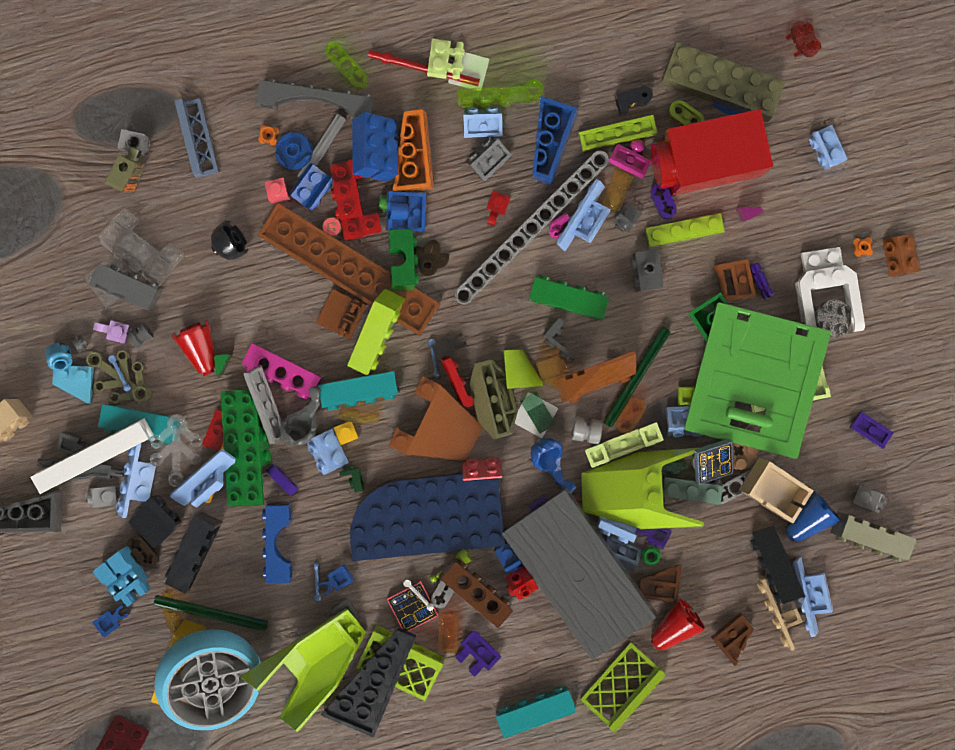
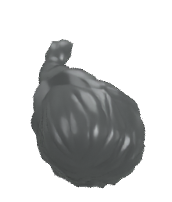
(301, 425)

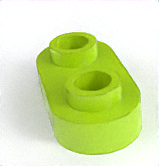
(687, 113)

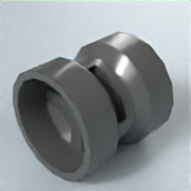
(140, 334)

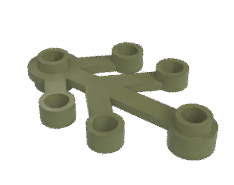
(135, 388)

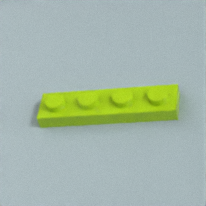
(617, 133)
(684, 230)

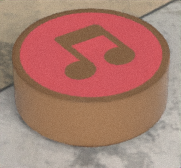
(332, 226)

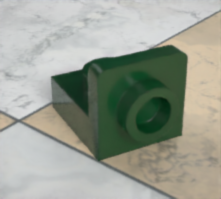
(356, 480)

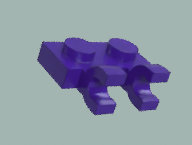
(480, 649)

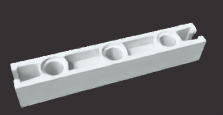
(92, 455)

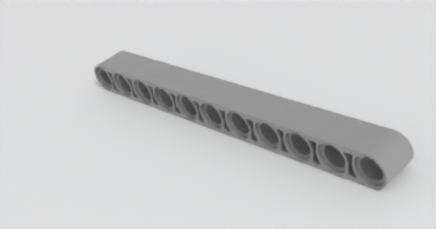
(535, 219)

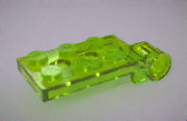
(499, 95)

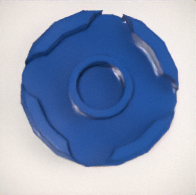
(294, 151)

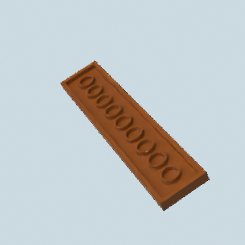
(343, 265)

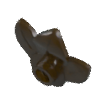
(431, 255)

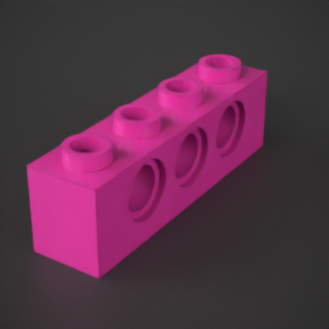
(257, 354)

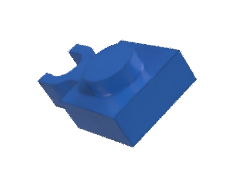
(338, 578)
(109, 622)

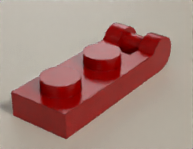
(457, 382)

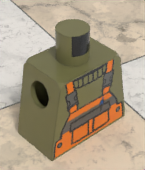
(126, 171)

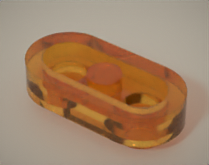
(631, 416)

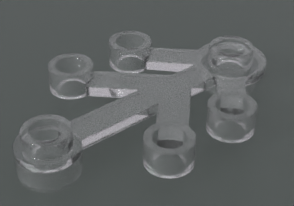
(175, 447)

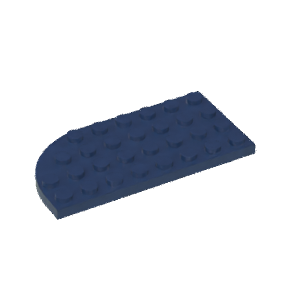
(427, 517)

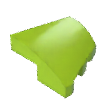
(519, 370)

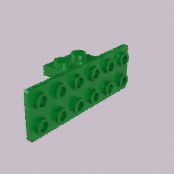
(249, 446)

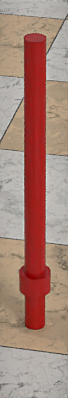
(387, 58)

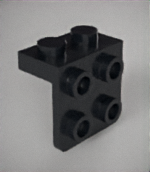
(155, 521)

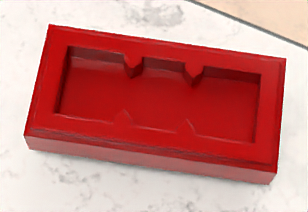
(214, 435)

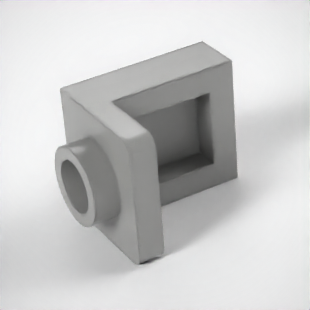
(101, 496)
(870, 499)

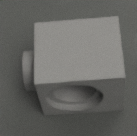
(127, 137)

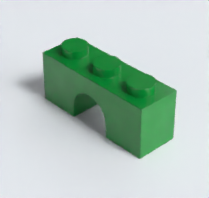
(403, 243)

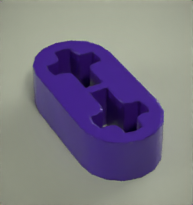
(667, 198)
(282, 479)

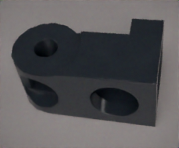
(638, 96)

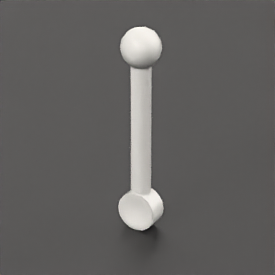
(407, 583)

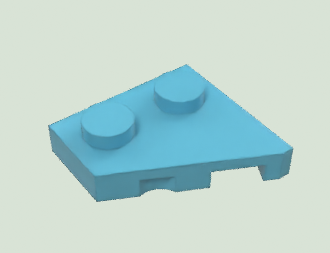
(76, 381)

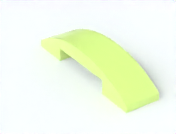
(624, 444)

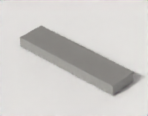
(264, 403)

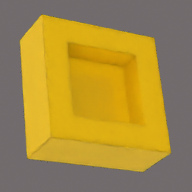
(346, 432)

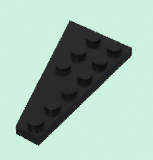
(367, 694)

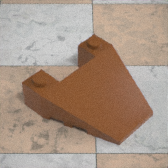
(596, 376)
(445, 430)

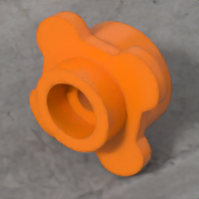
(268, 130)
(858, 251)

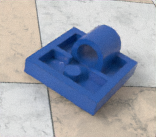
(406, 211)

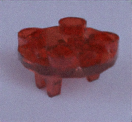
(804, 39)

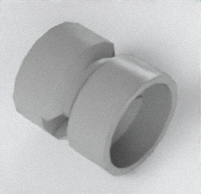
(587, 430)

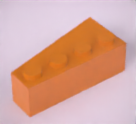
(414, 154)

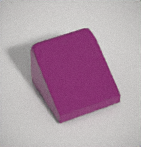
(748, 213)

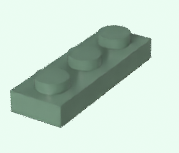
(690, 490)

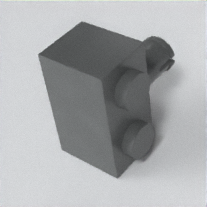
(647, 270)

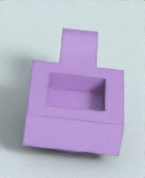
(115, 331)

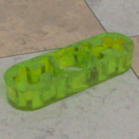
(341, 52)

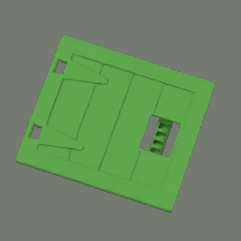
(760, 366)

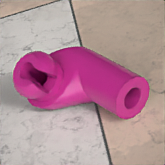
(556, 225)

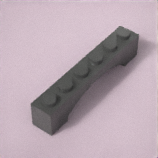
(274, 94)

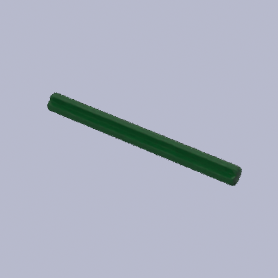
(641, 369)
(210, 613)

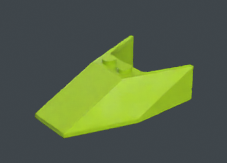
(633, 491)
(317, 663)

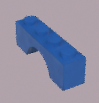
(277, 567)

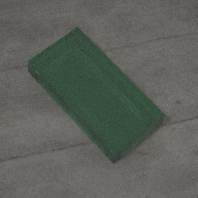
(538, 412)

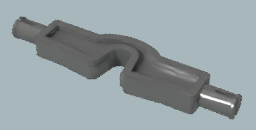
(101, 470)

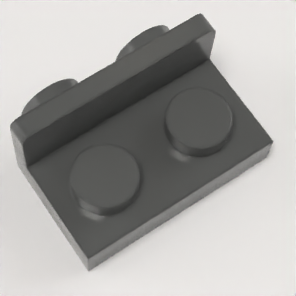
(488, 157)

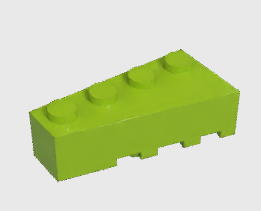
(376, 331)

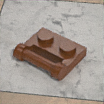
(740, 277)

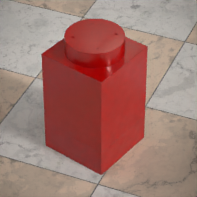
(712, 153)

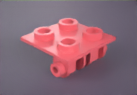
(481, 469)

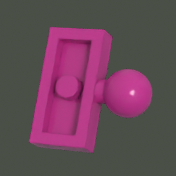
(630, 159)

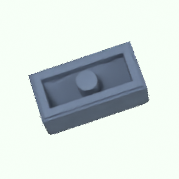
(626, 553)

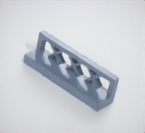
(189, 137)

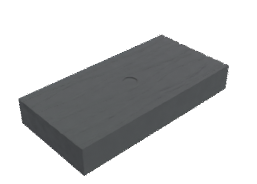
(579, 573)

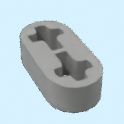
(448, 594)

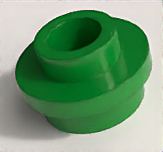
(655, 559)

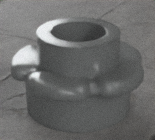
(79, 343)

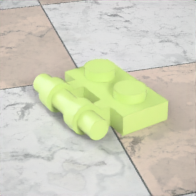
(439, 57)

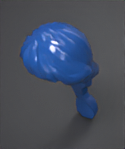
(546, 457)

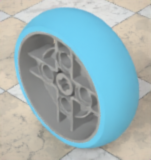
(206, 679)

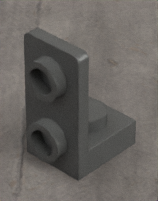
(627, 217)
(556, 330)

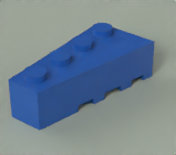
(552, 136)

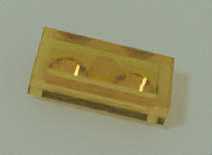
(617, 190)

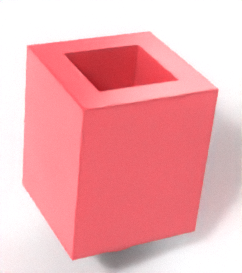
(277, 190)

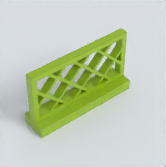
(418, 653)
(638, 694)

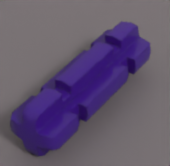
(761, 281)

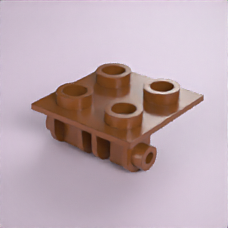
(341, 314)

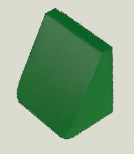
(221, 363)

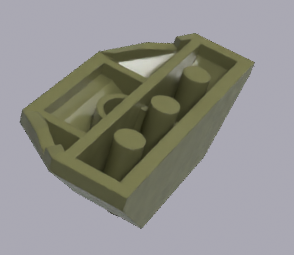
(492, 399)

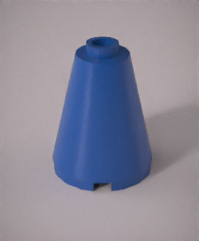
(812, 519)

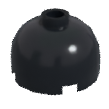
(228, 241)

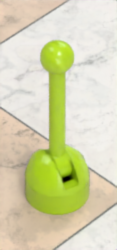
(463, 555)

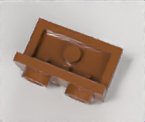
(901, 255)

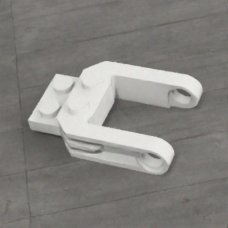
(826, 270)

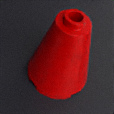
(197, 346)
(677, 626)

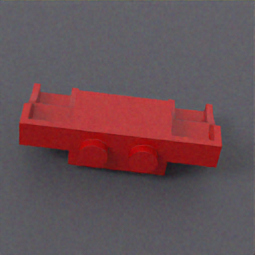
(349, 204)

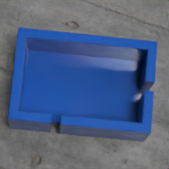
(375, 147)

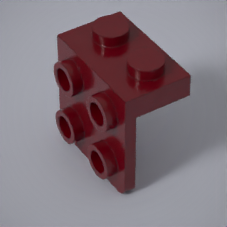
(123, 736)

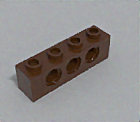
(497, 613)

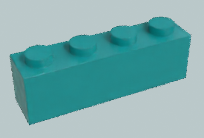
(358, 389)
(116, 418)
(535, 712)

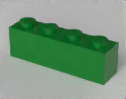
(569, 299)

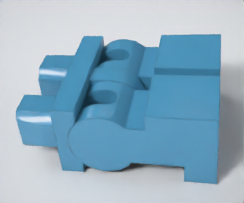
(122, 575)

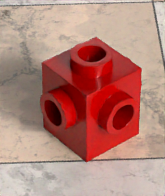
(521, 583)

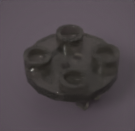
(834, 309)

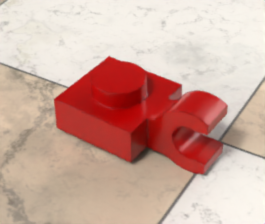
(497, 205)

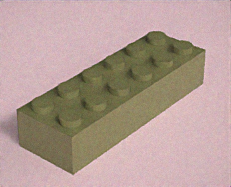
(722, 81)

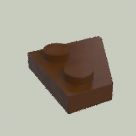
(662, 584)
(733, 637)

